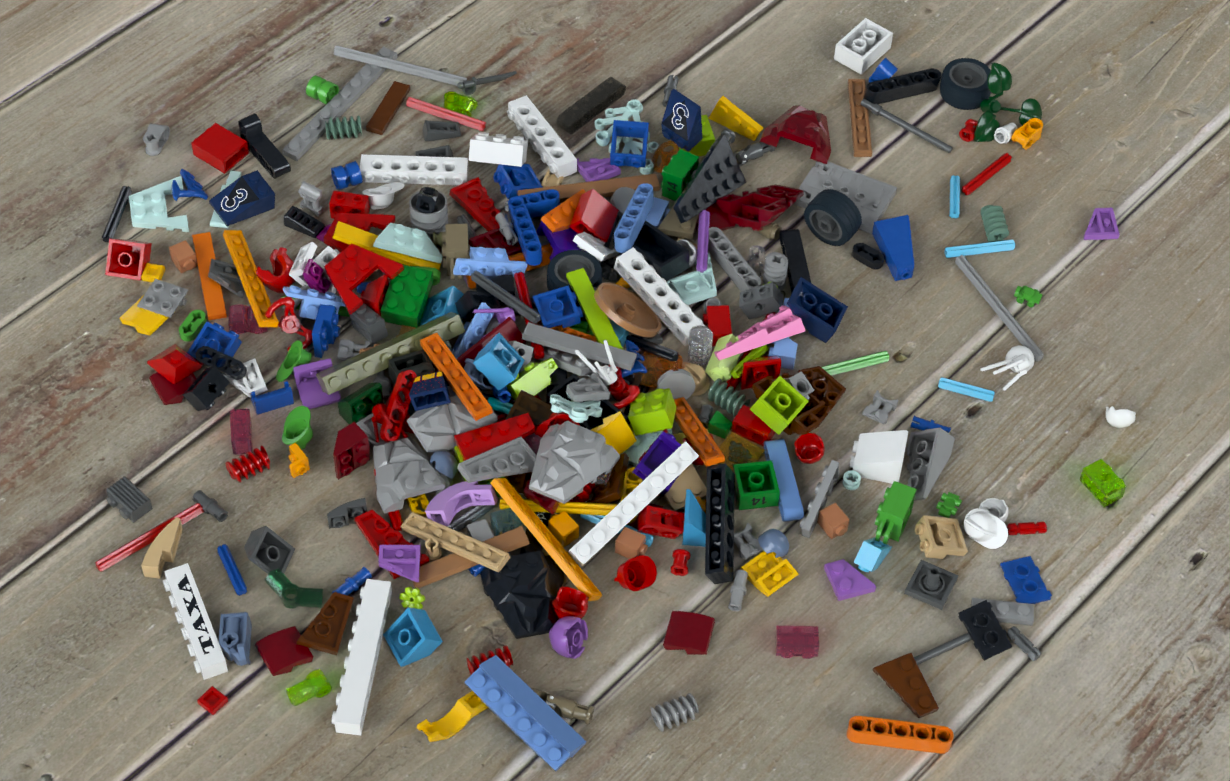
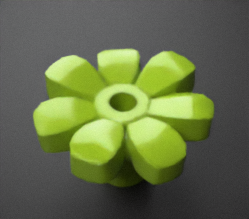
(412, 598)

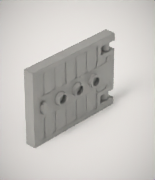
(868, 194)

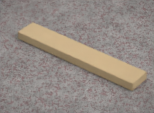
(456, 542)

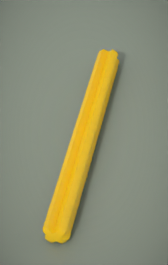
(569, 507)

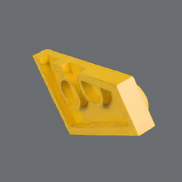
(735, 119)

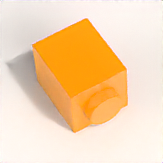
(563, 528)

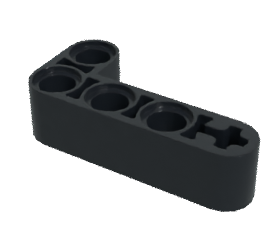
(262, 147)

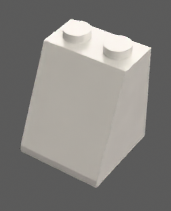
(879, 455)

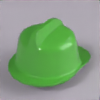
(296, 356)
(297, 427)

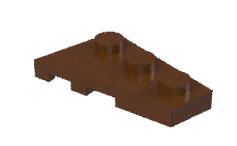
(614, 487)
(329, 625)
(908, 682)

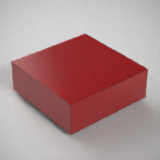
(212, 700)

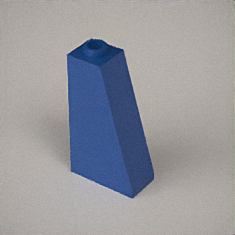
(895, 244)

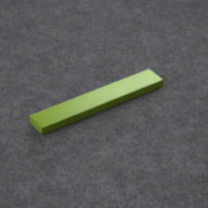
(595, 316)

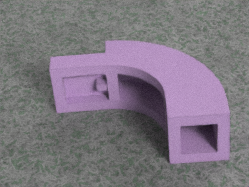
(457, 497)

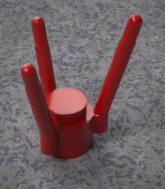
(379, 413)

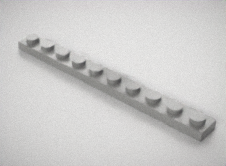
(336, 107)

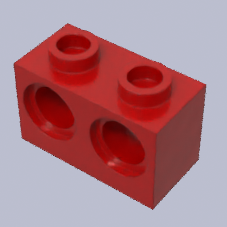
(348, 203)
(660, 522)

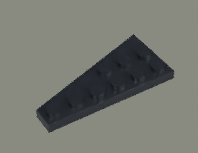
(715, 178)

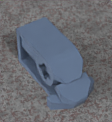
(236, 637)

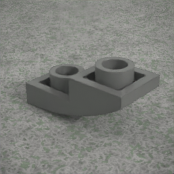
(339, 516)

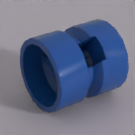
(346, 175)

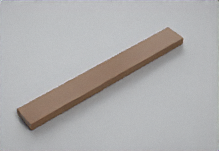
(603, 187)

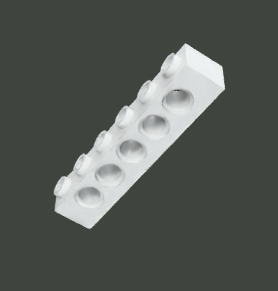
(542, 137)
(414, 169)
(649, 292)

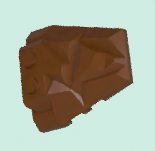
(822, 400)

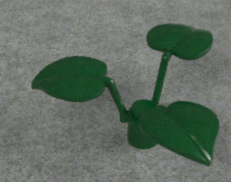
(999, 81)

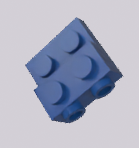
(515, 178)
(558, 308)
(325, 329)
(217, 339)

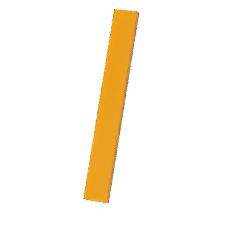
(247, 272)
(546, 538)

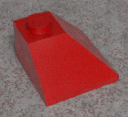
(127, 258)
(375, 293)
(174, 364)
(758, 369)

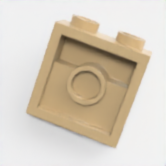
(940, 537)

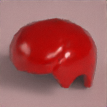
(809, 448)

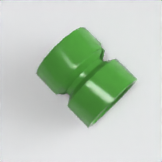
(321, 89)

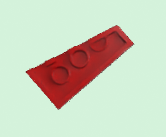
(476, 202)
(493, 435)

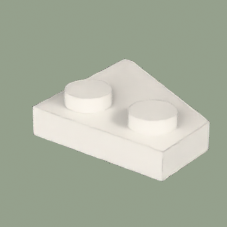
(594, 246)
(252, 381)

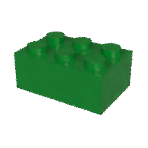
(407, 297)

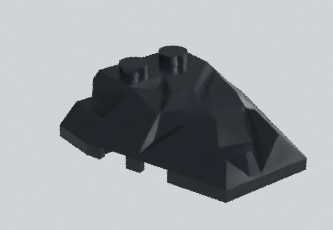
(525, 592)

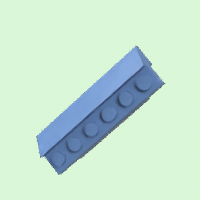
(525, 712)

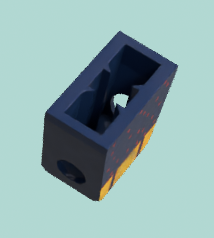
(429, 391)

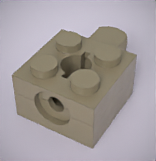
(456, 246)

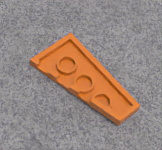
(561, 216)

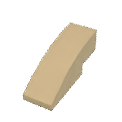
(162, 549)

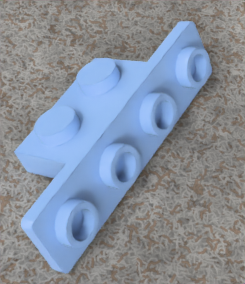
(488, 262)
(312, 299)
(473, 331)

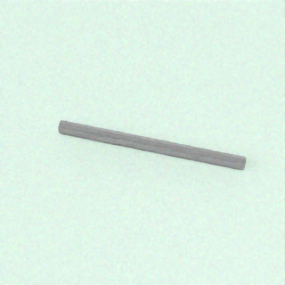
(398, 65)
(998, 307)

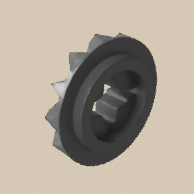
(606, 270)

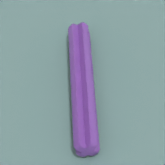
(703, 240)

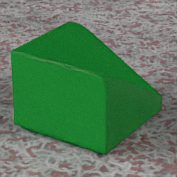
(719, 425)

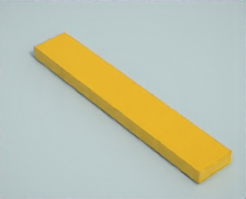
(364, 239)

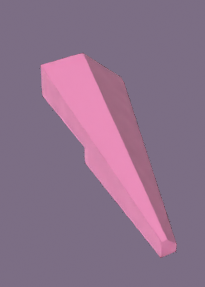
(770, 330)

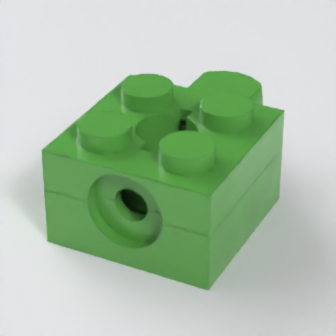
(894, 512)

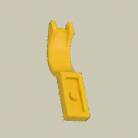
(455, 720)

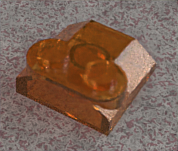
(656, 367)

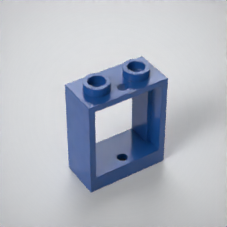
(622, 129)

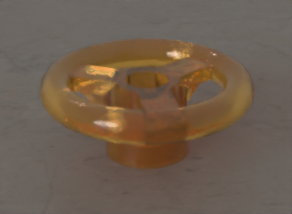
(665, 156)

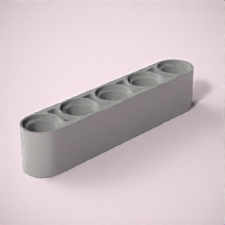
(732, 261)

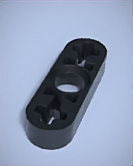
(216, 355)

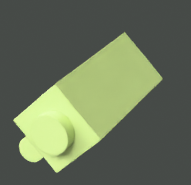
(722, 368)

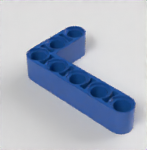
(521, 211)

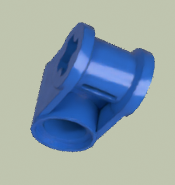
(883, 71)

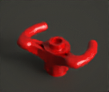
(290, 323)
(622, 391)

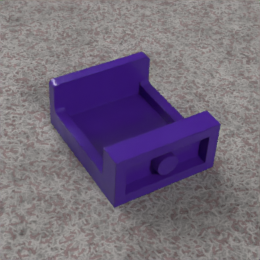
(560, 240)
(656, 455)

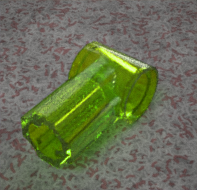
(314, 685)

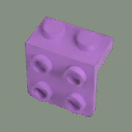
(309, 387)

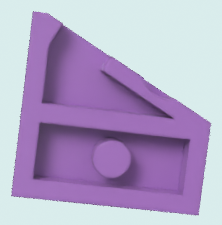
(597, 169)
(1102, 225)
(401, 560)
(847, 581)

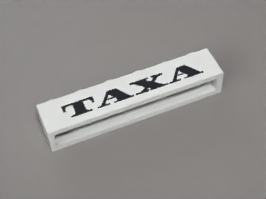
(195, 621)

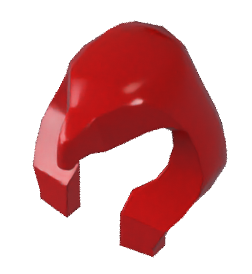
(281, 267)

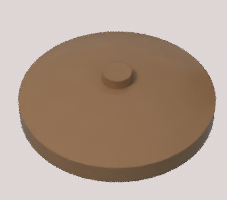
(627, 310)

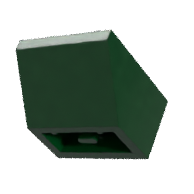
(360, 403)

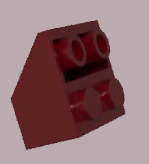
(350, 450)

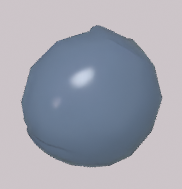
(445, 463)
(774, 541)

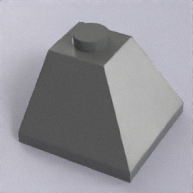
(268, 550)

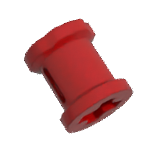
(969, 130)
(680, 562)

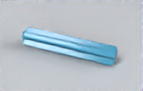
(954, 197)
(966, 389)

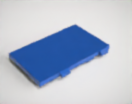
(1025, 581)

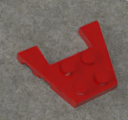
(360, 221)
(353, 267)

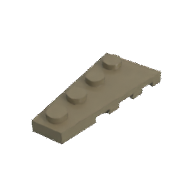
(672, 227)

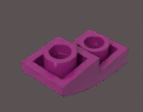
(314, 277)

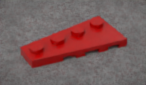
(379, 532)

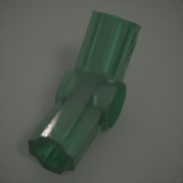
(283, 586)

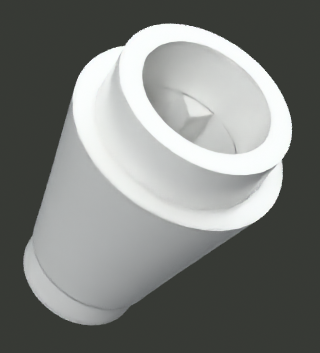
(1004, 133)

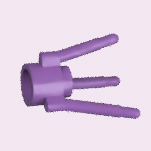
(501, 313)

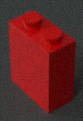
(220, 148)
(594, 215)

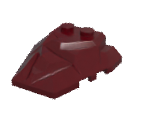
(802, 127)
(759, 207)

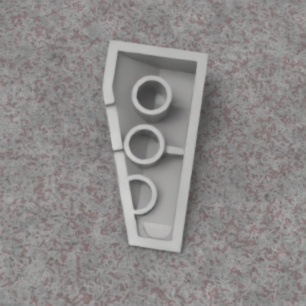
(927, 455)

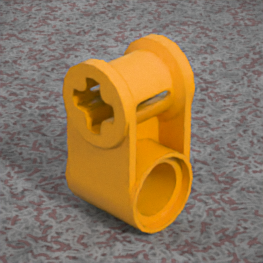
(1028, 133)

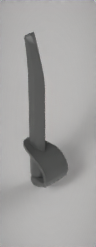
(469, 87)

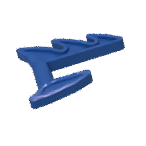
(194, 188)
(638, 366)

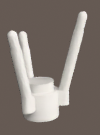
(1017, 363)
(606, 373)

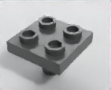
(931, 584)

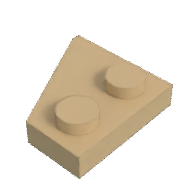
(686, 480)

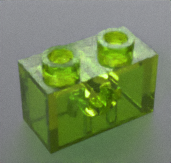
(1103, 482)

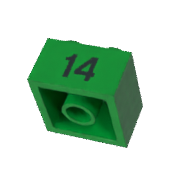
(678, 174)
(756, 485)

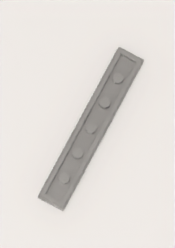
(570, 343)

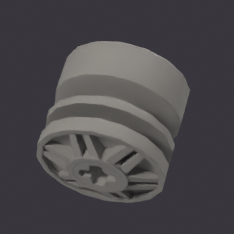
(431, 221)

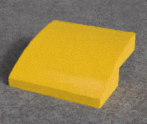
(142, 319)
(616, 432)
(769, 572)

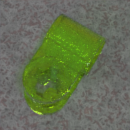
(459, 103)

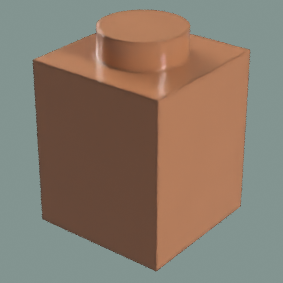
(183, 256)
(833, 521)
(630, 543)

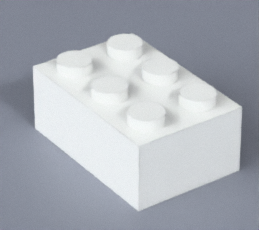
(863, 46)
(498, 149)

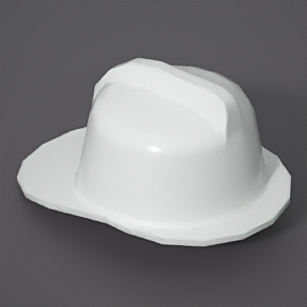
(383, 195)
(985, 528)

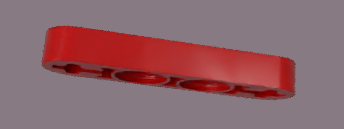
(401, 407)

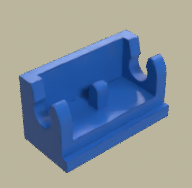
(272, 400)

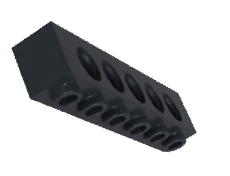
(719, 524)

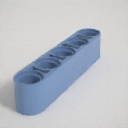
(634, 218)
(789, 498)

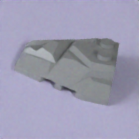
(439, 424)
(570, 460)
(404, 472)

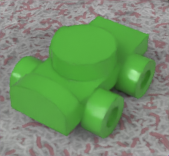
(1025, 293)
(947, 507)

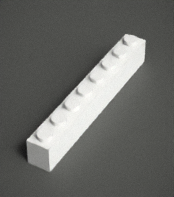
(633, 504)
(363, 657)

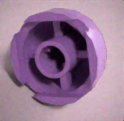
(568, 636)

